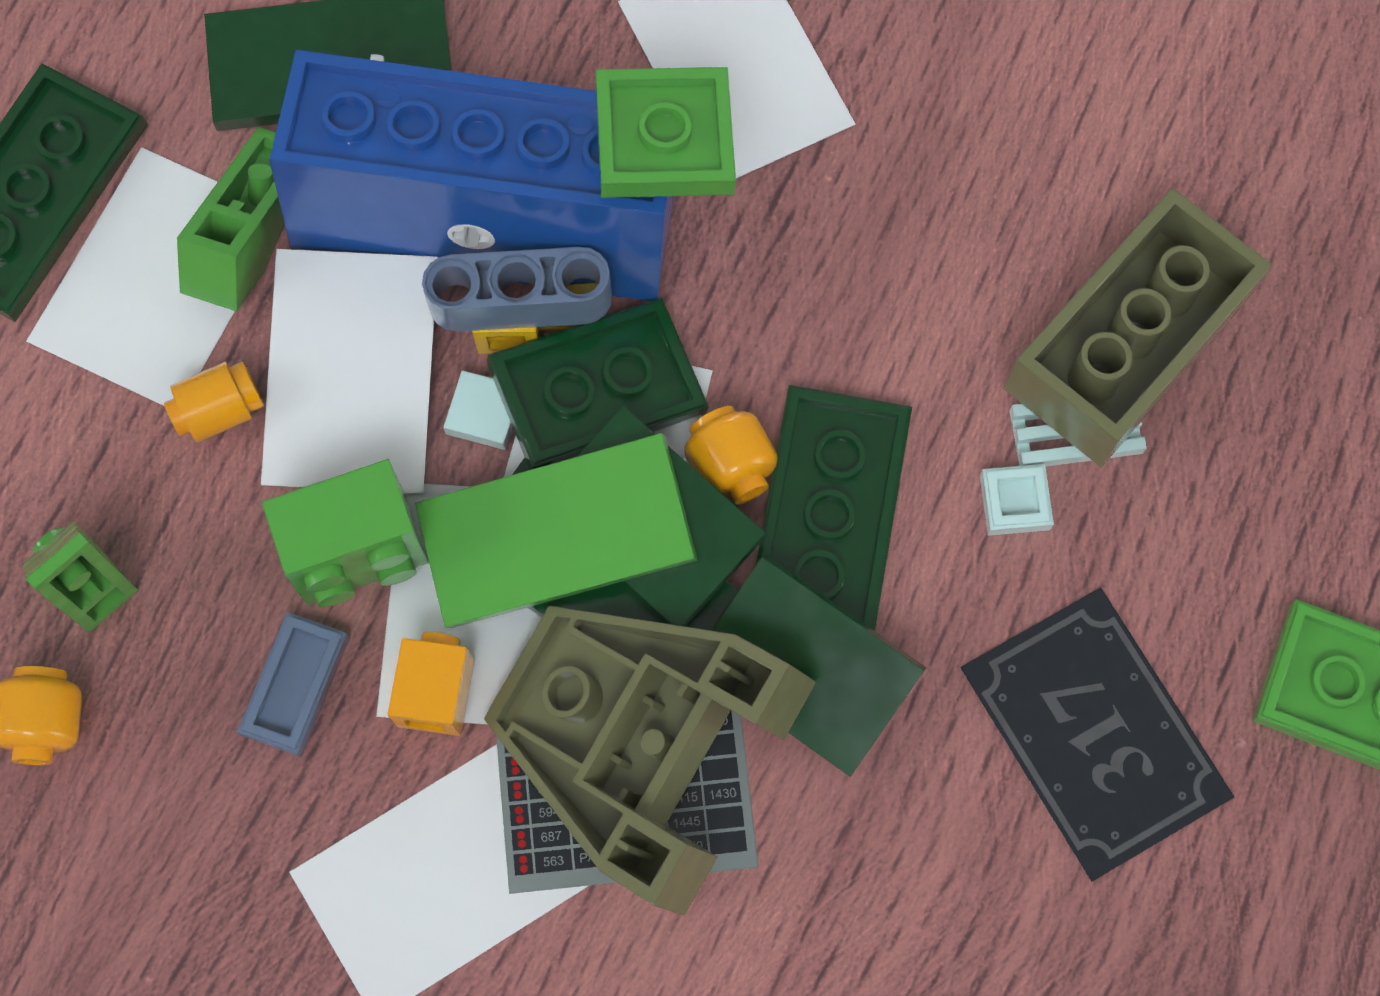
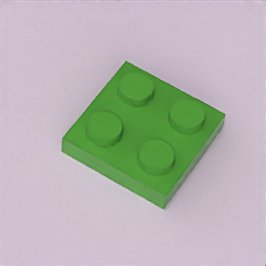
(665, 132)

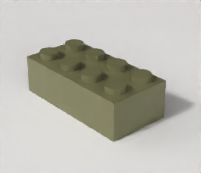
(1136, 327)

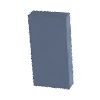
(293, 684)

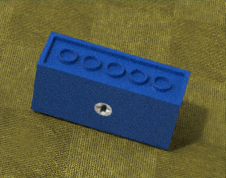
(453, 166)

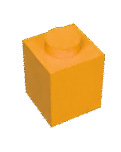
(431, 684)

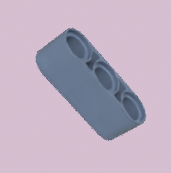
(491, 272)

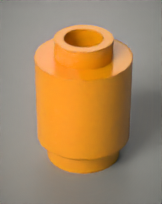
(213, 401)

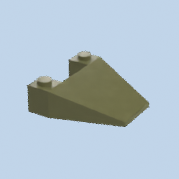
(617, 723)

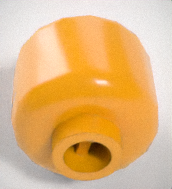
(731, 453)
(39, 714)

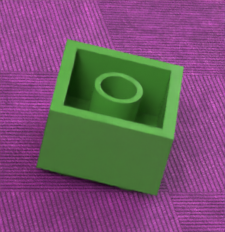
(345, 534)

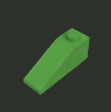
(233, 229)
(77, 576)

